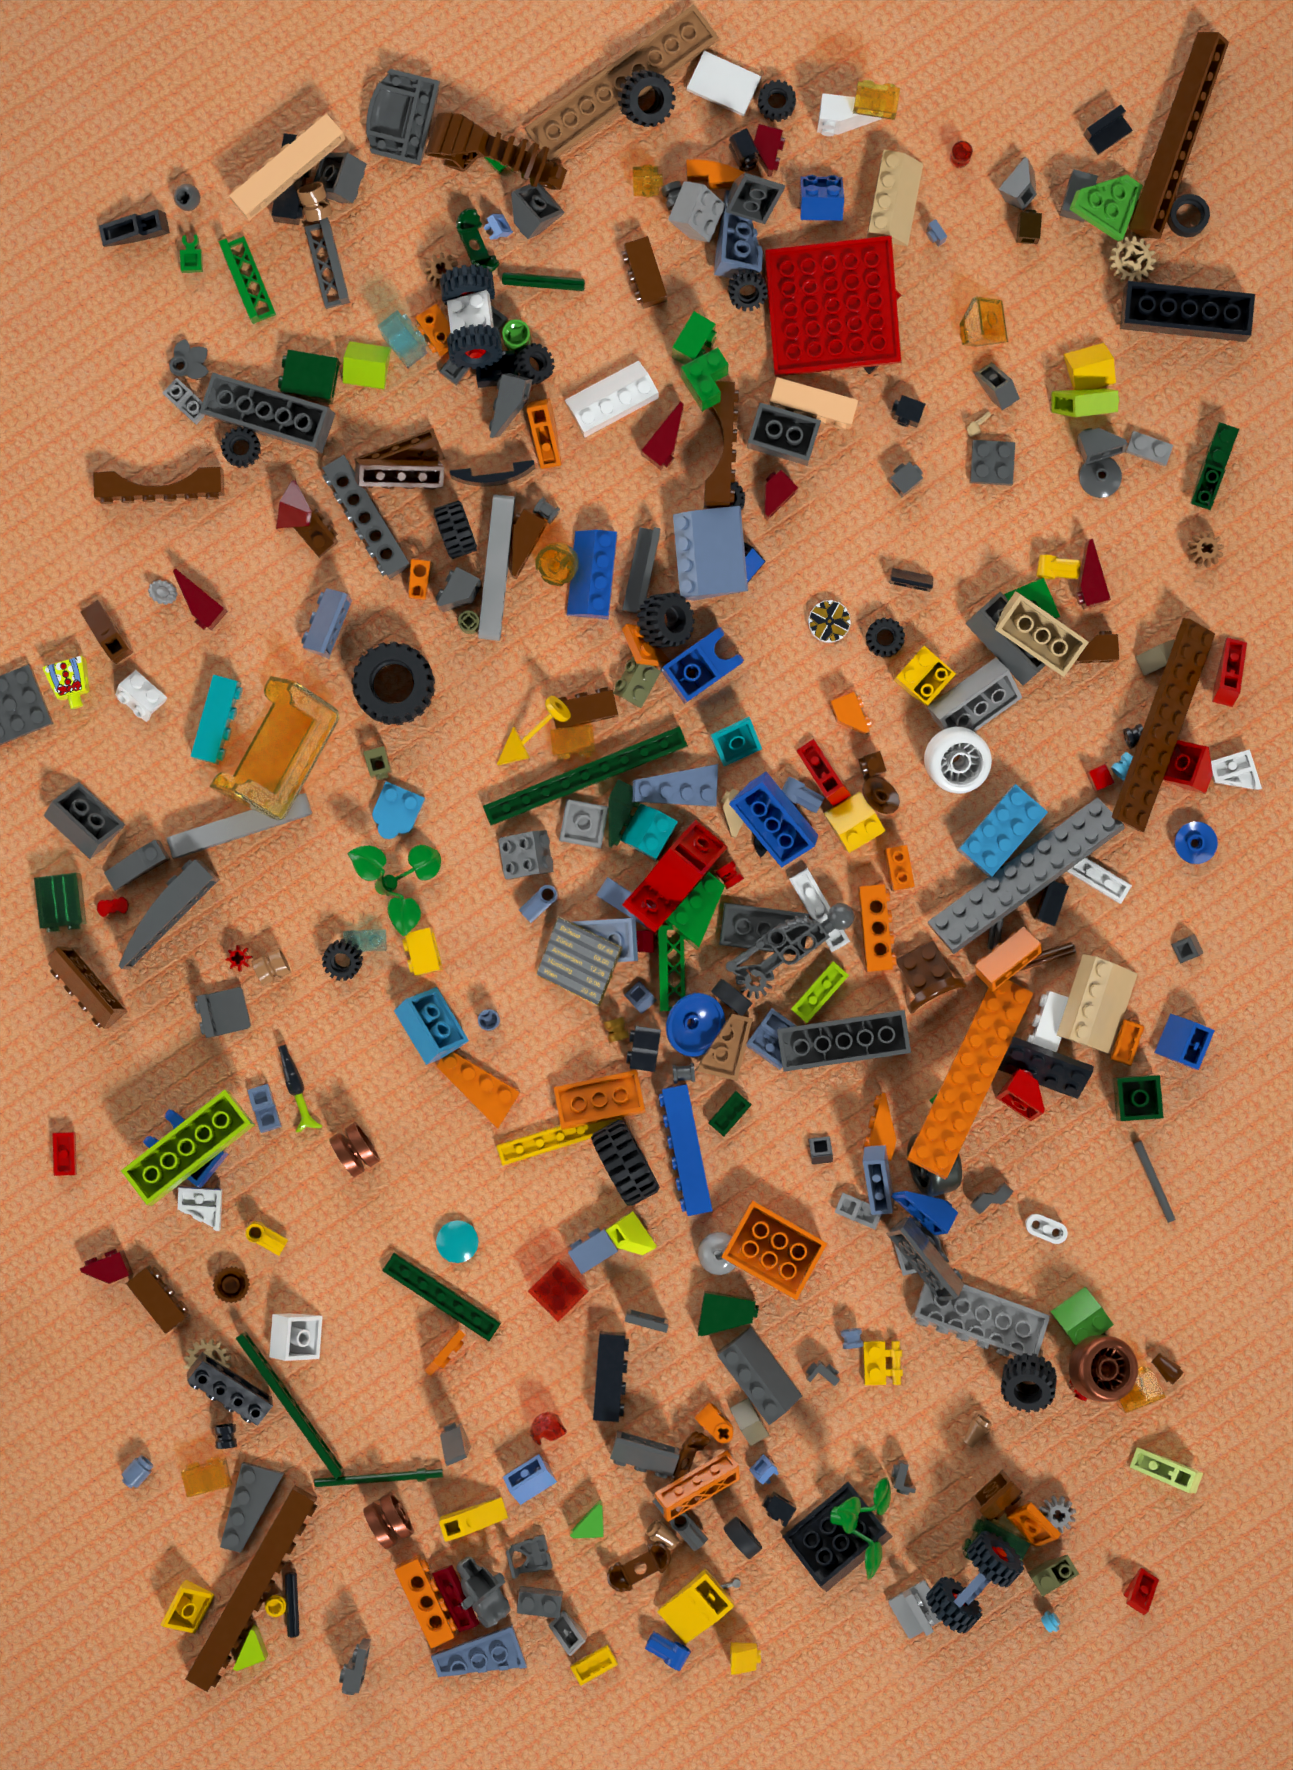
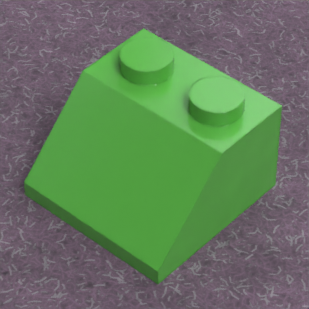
(1081, 1316)

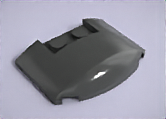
(401, 116)

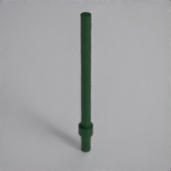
(419, 1475)

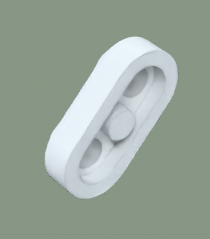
(1045, 1228)

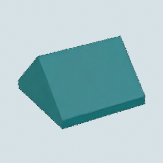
(736, 741)

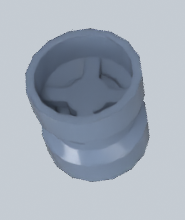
(488, 1019)

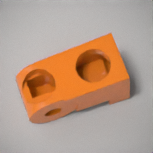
(419, 579)

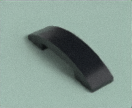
(520, 470)

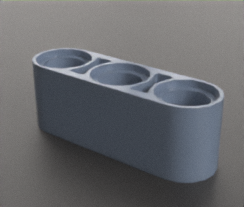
(616, 895)

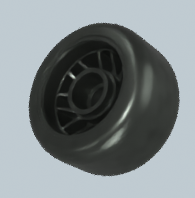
(931, 1184)

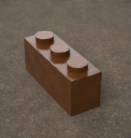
(644, 272)
(589, 708)
(158, 1298)

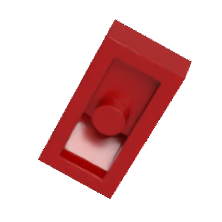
(1141, 1591)

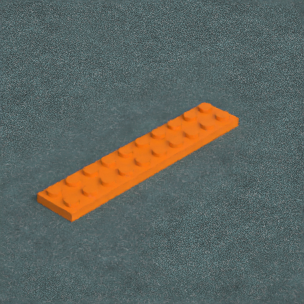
(969, 1078)

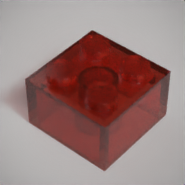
(558, 1290)

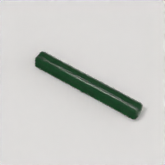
(543, 281)

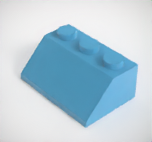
(431, 1025)

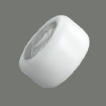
(971, 766)

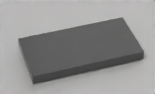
(746, 924)

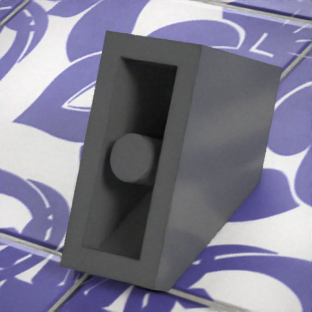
(997, 386)
(1099, 444)

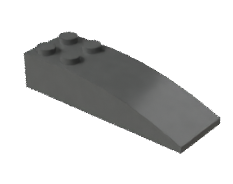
(268, 412)
(168, 909)
(844, 1040)

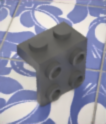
(526, 854)
(222, 1012)

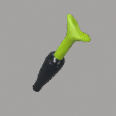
(296, 1087)

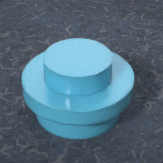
(1050, 1621)

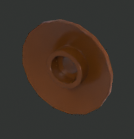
(880, 795)

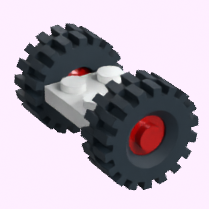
(468, 299)

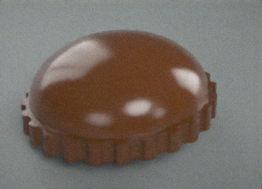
(231, 1284)

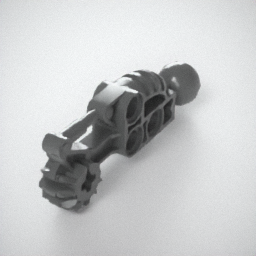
(839, 917)

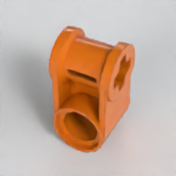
(712, 1420)

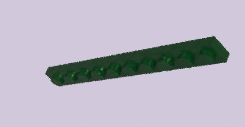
(585, 776)

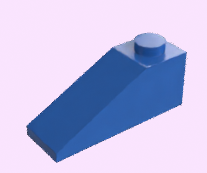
(931, 1212)

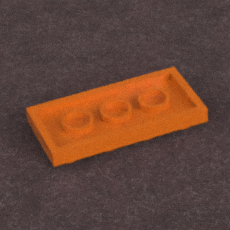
(599, 1099)

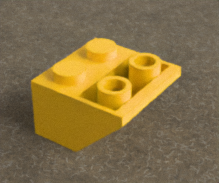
(924, 676)

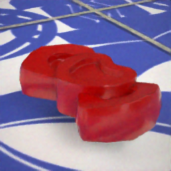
(112, 906)

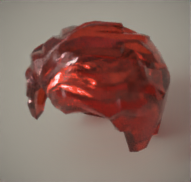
(547, 1426)

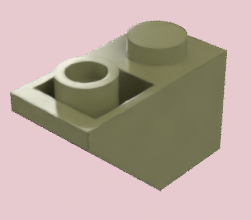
(1053, 1574)

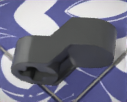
(999, 1196)

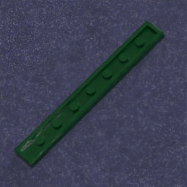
(290, 1404)

